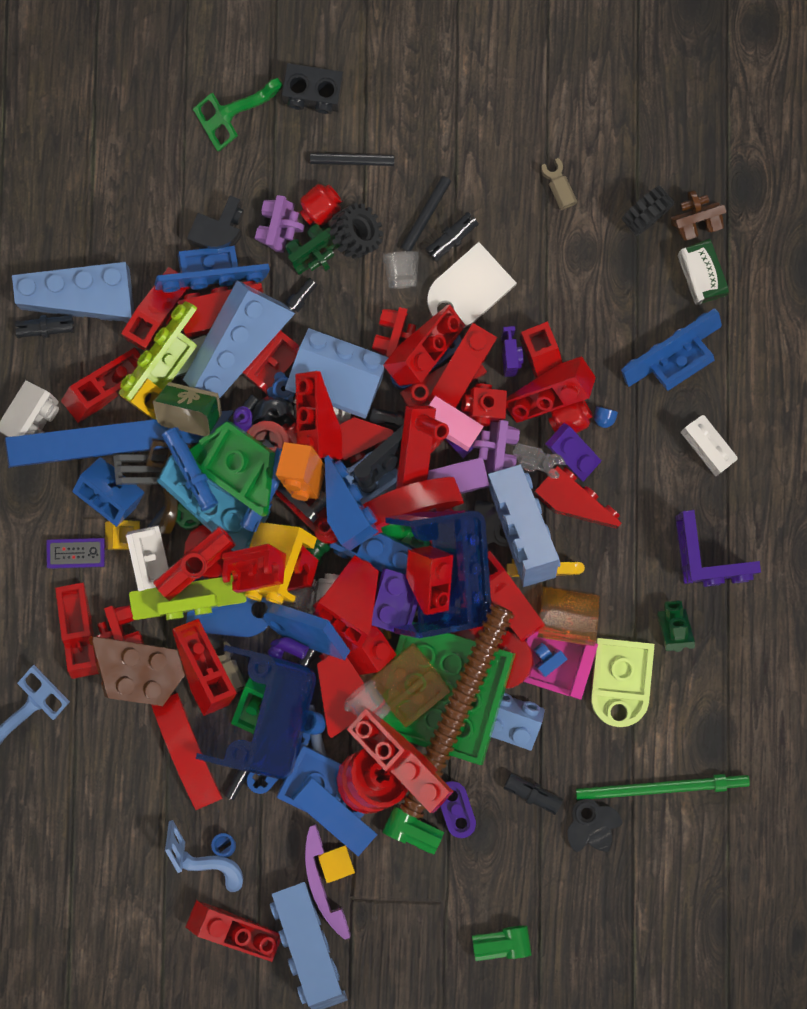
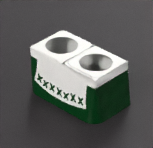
(703, 272)

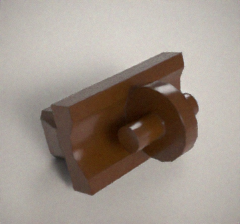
(710, 214)

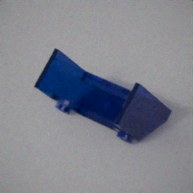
(465, 538)
(279, 719)

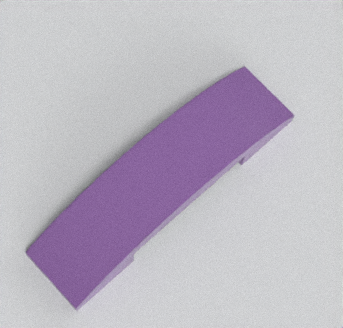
(334, 917)

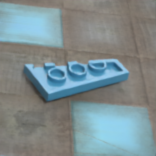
(225, 514)

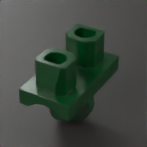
(313, 253)
(675, 627)

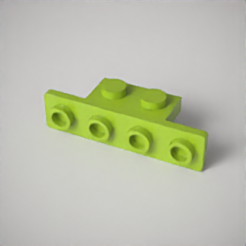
(165, 356)
(197, 597)

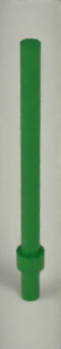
(718, 783)

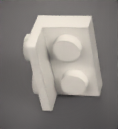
(709, 445)

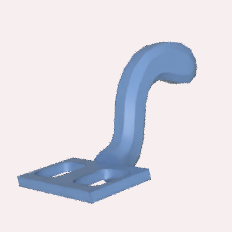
(34, 702)
(229, 868)

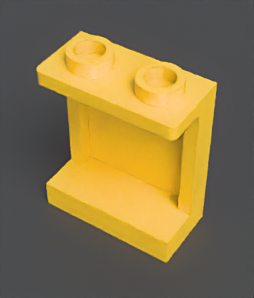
(289, 541)

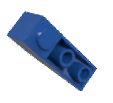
(345, 512)

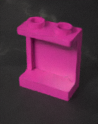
(570, 676)

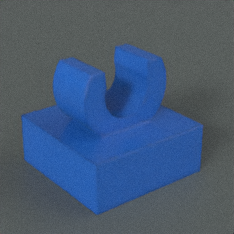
(549, 660)

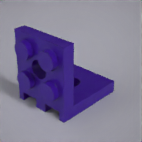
(691, 560)

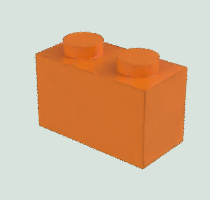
(301, 471)

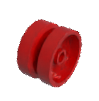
(367, 785)

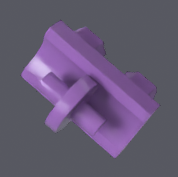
(282, 223)
(493, 446)

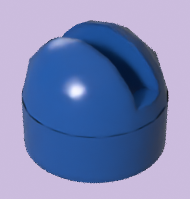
(604, 417)
(315, 723)
(221, 840)

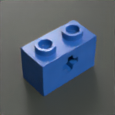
(99, 490)

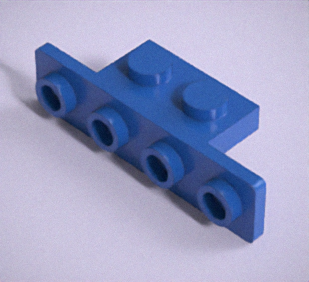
(208, 267)
(677, 356)
(380, 551)

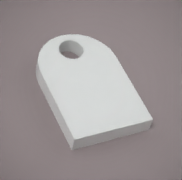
(471, 285)

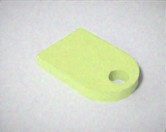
(621, 677)

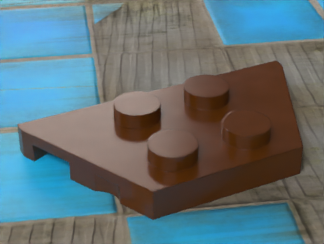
(137, 670)

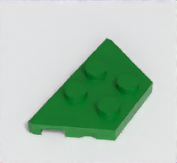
(237, 465)

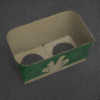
(187, 408)

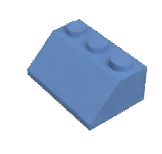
(347, 370)

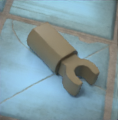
(560, 186)
(232, 670)

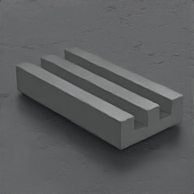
(119, 469)

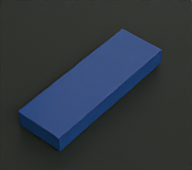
(334, 816)

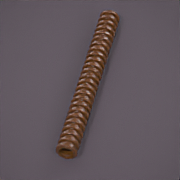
(463, 697)

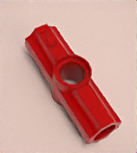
(180, 575)

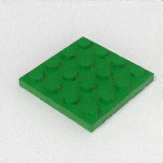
(447, 656)

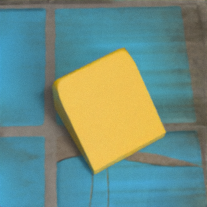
(116, 536)
(336, 864)

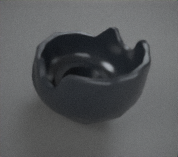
(275, 410)

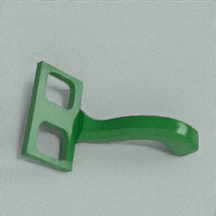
(225, 113)

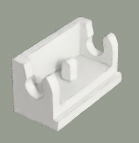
(147, 555)

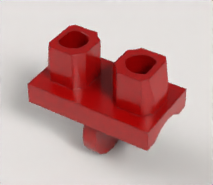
(395, 321)
(117, 618)

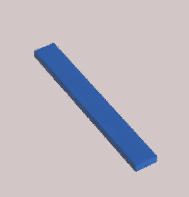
(91, 442)

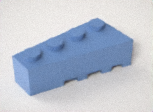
(81, 291)
(236, 338)
(523, 525)
(308, 947)

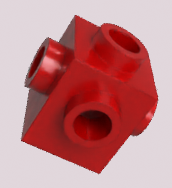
(484, 404)

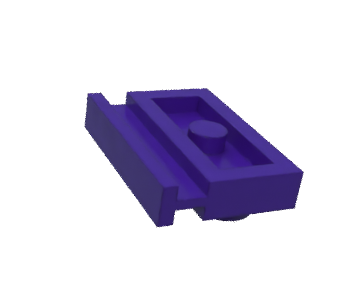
(511, 354)
(394, 601)

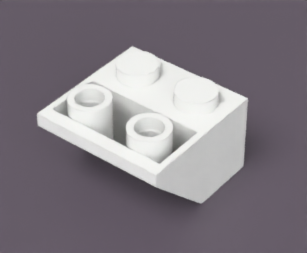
(29, 411)

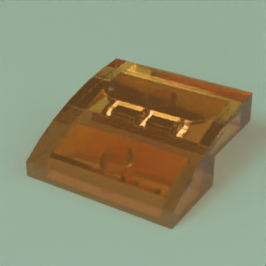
(569, 616)
(410, 685)

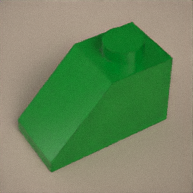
(249, 706)

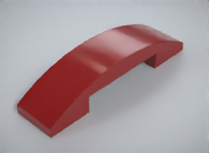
(415, 498)
(183, 750)

